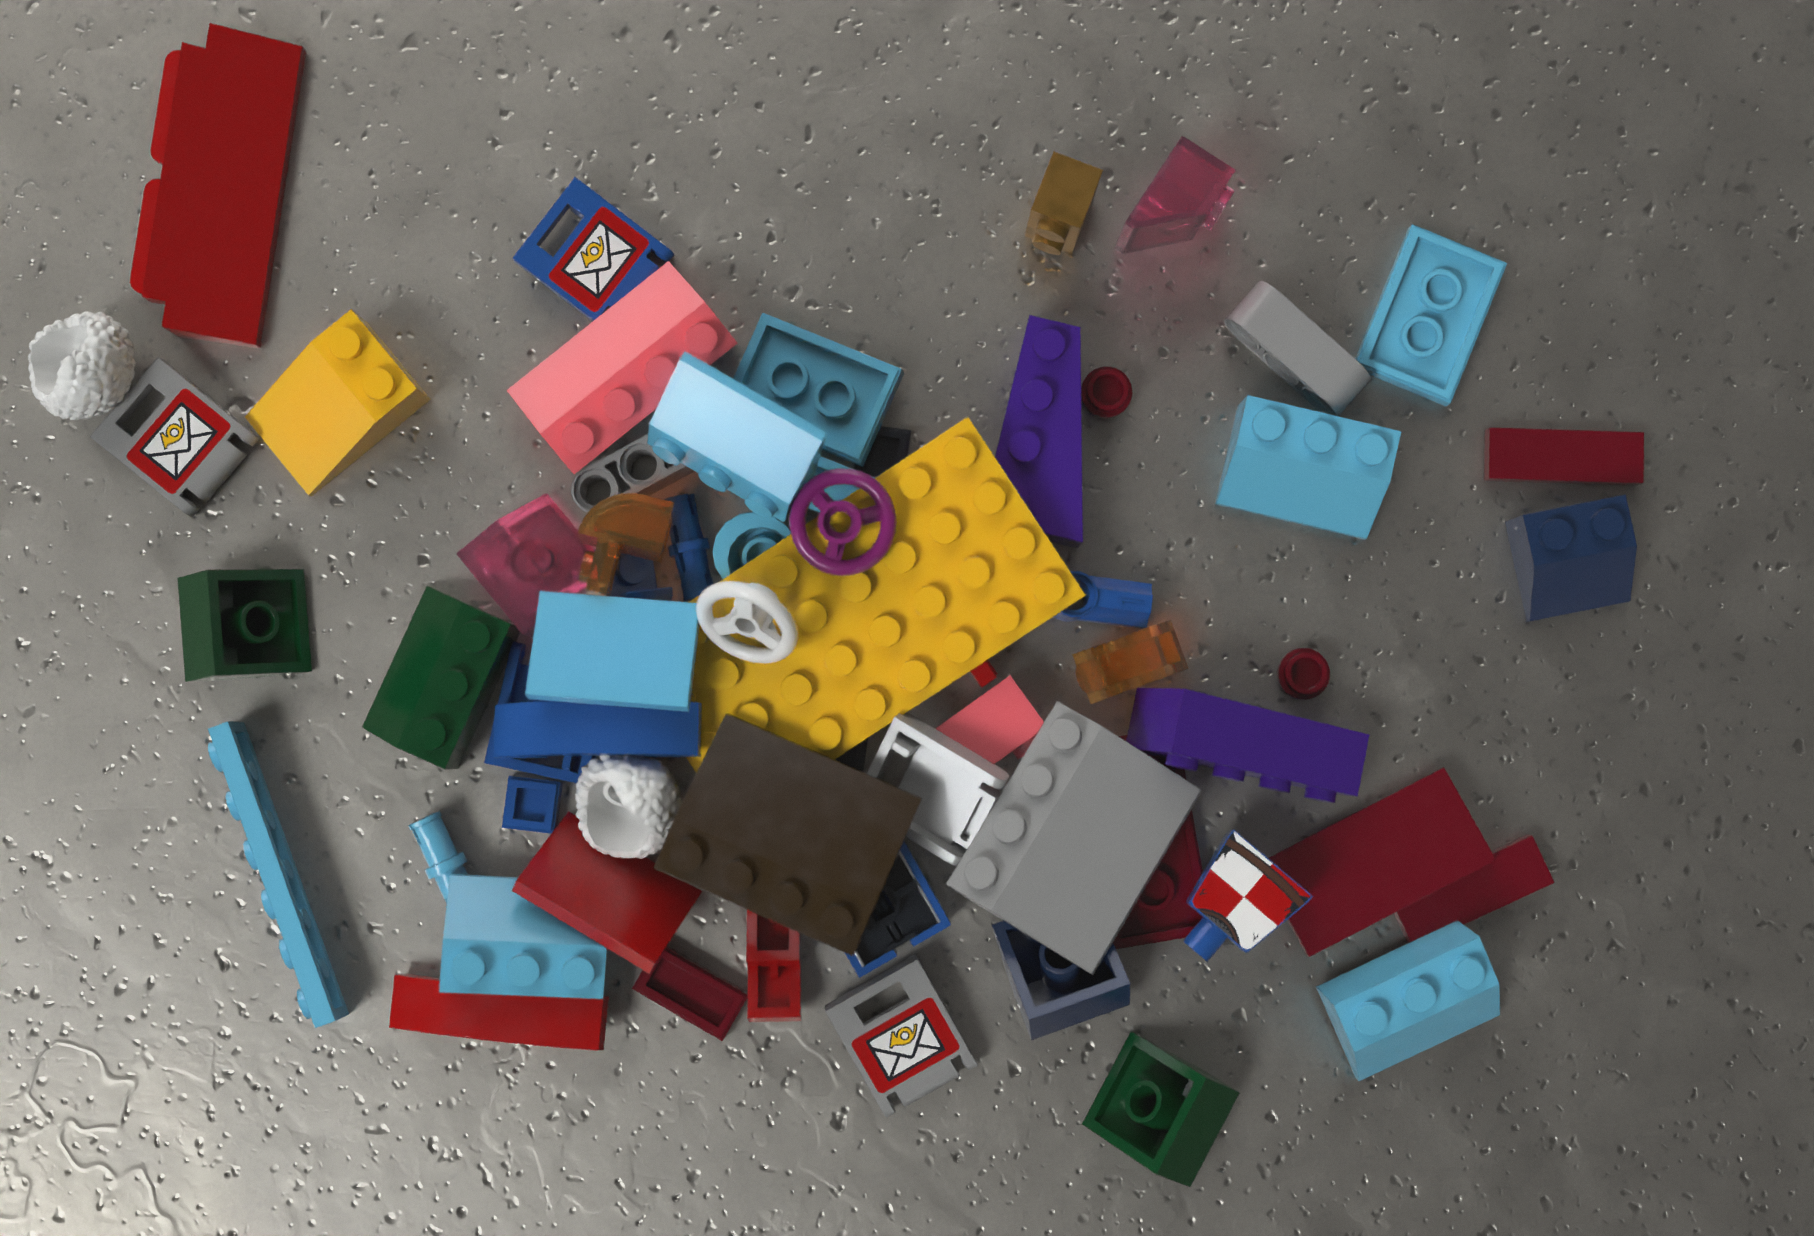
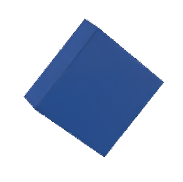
(532, 804)

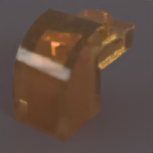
(624, 525)
(1129, 662)

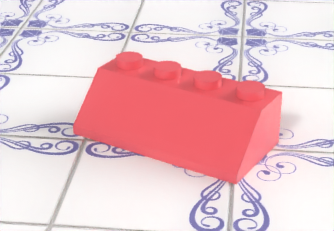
(619, 367)

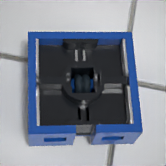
(904, 914)

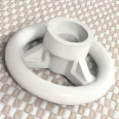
(752, 617)

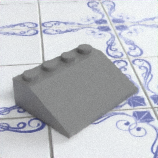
(1074, 837)

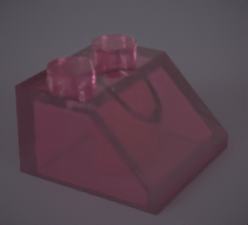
(1180, 199)
(527, 554)

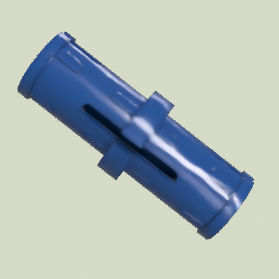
(689, 547)

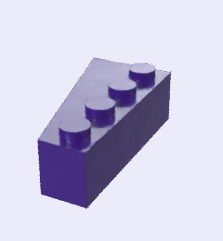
(1044, 429)
(1247, 741)

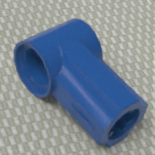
(1111, 602)

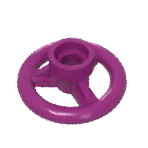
(832, 561)

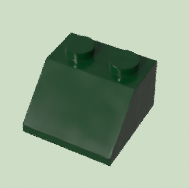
(244, 624)
(1160, 1110)

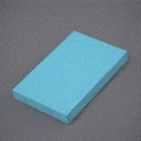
(1429, 315)
(821, 383)
(613, 651)

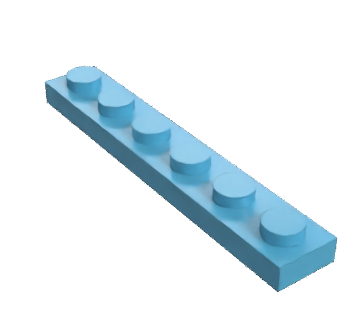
(283, 892)

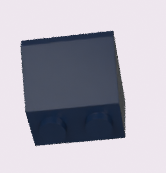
(1573, 557)
(1054, 990)

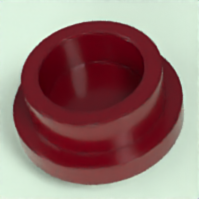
(1106, 392)
(1303, 673)

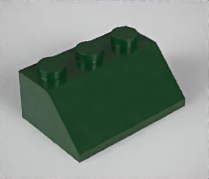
(441, 679)

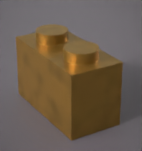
(1062, 204)

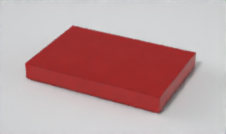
(607, 897)

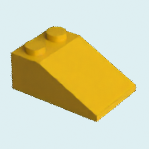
(335, 402)

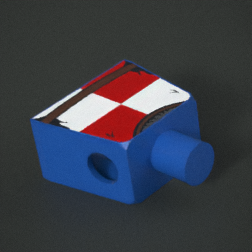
(1240, 898)

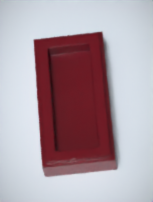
(692, 992)

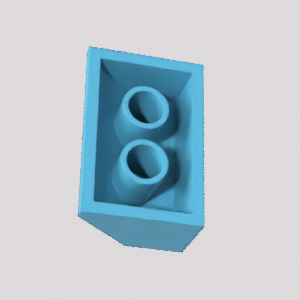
(734, 438)
(1307, 467)
(513, 947)
(1412, 998)

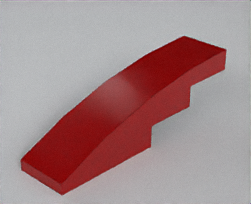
(773, 971)
(498, 1018)

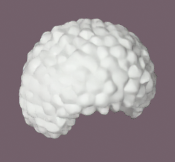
(81, 365)
(626, 804)

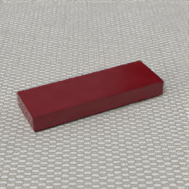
(1564, 456)
(1514, 875)

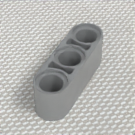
(1297, 349)
(617, 471)

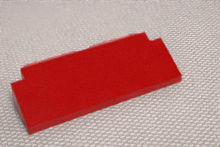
(221, 189)

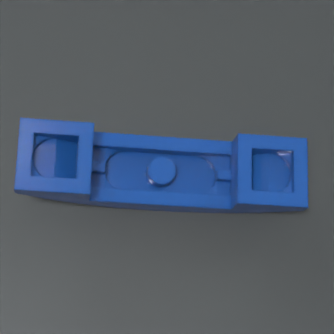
(594, 730)

